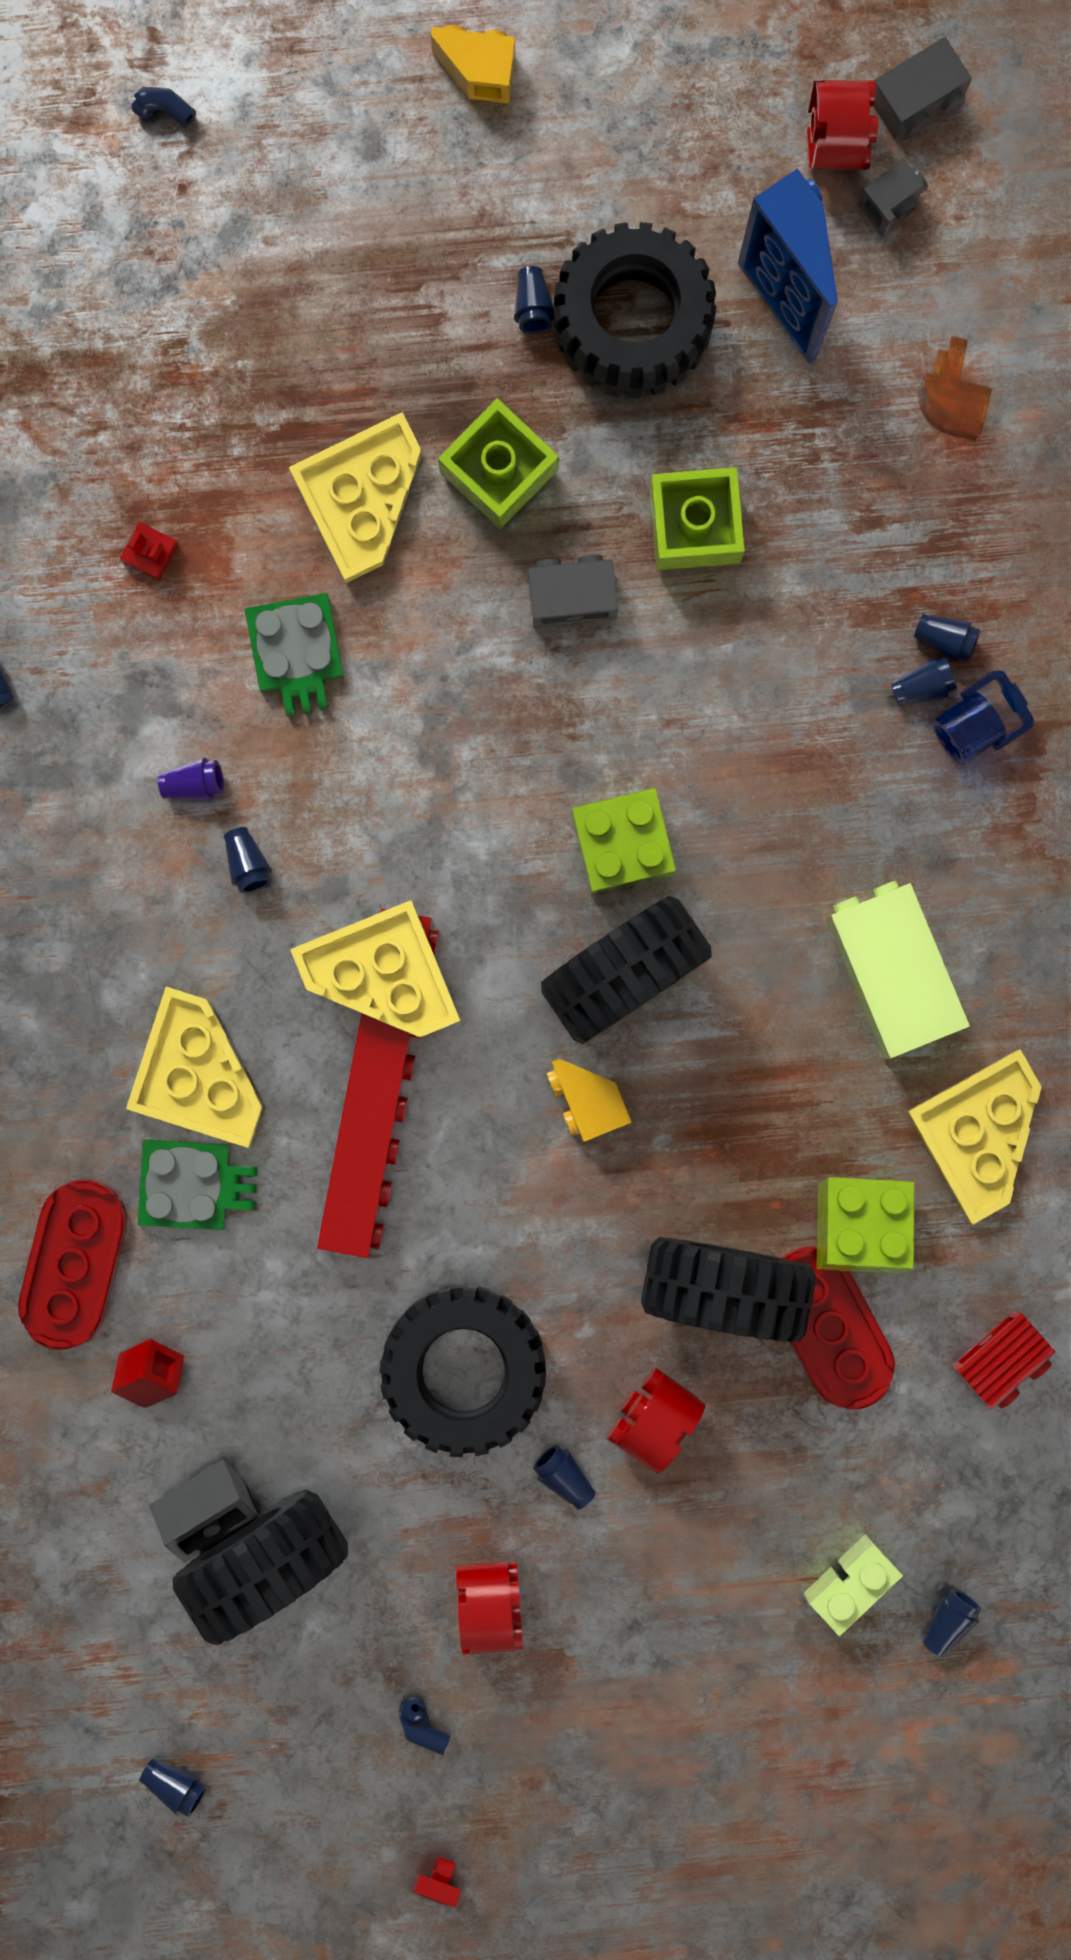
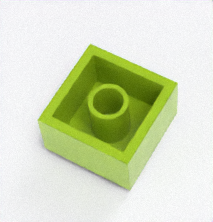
(498, 463)
(696, 518)
(623, 841)
(865, 1225)

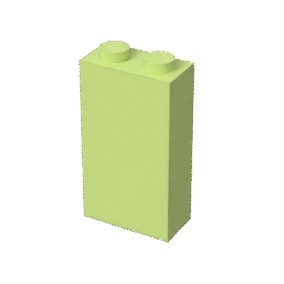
(896, 969)

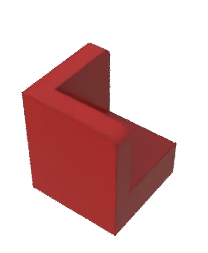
(147, 1373)

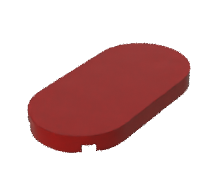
(72, 1264)
(843, 1342)

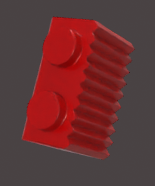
(1004, 1361)

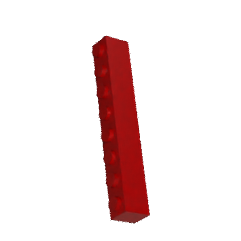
(367, 1132)

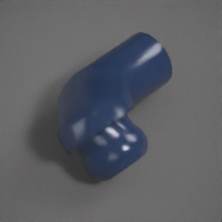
(164, 99)
(418, 1728)

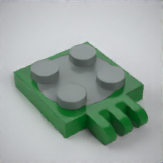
(295, 649)
(190, 1185)

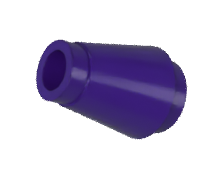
(192, 781)

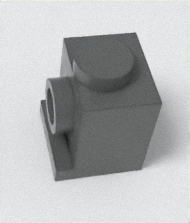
(892, 196)

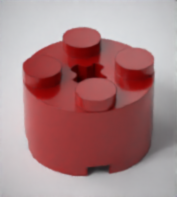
(841, 124)
(656, 1421)
(489, 1608)

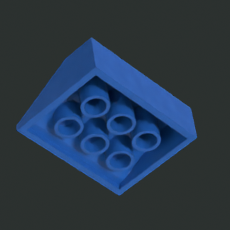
(791, 259)

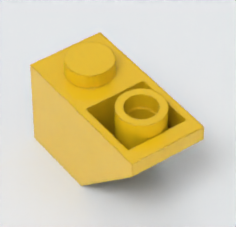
(476, 61)
(592, 1100)

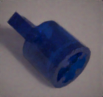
(975, 724)

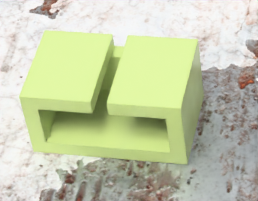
(868, 1580)

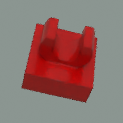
(149, 551)
(437, 1886)

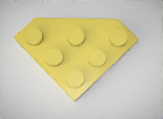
(360, 492)
(381, 971)
(194, 1073)
(980, 1133)

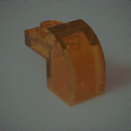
(952, 404)

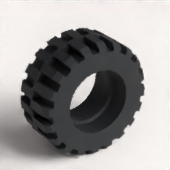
(642, 257)
(625, 969)
(728, 1290)
(453, 1429)
(261, 1567)

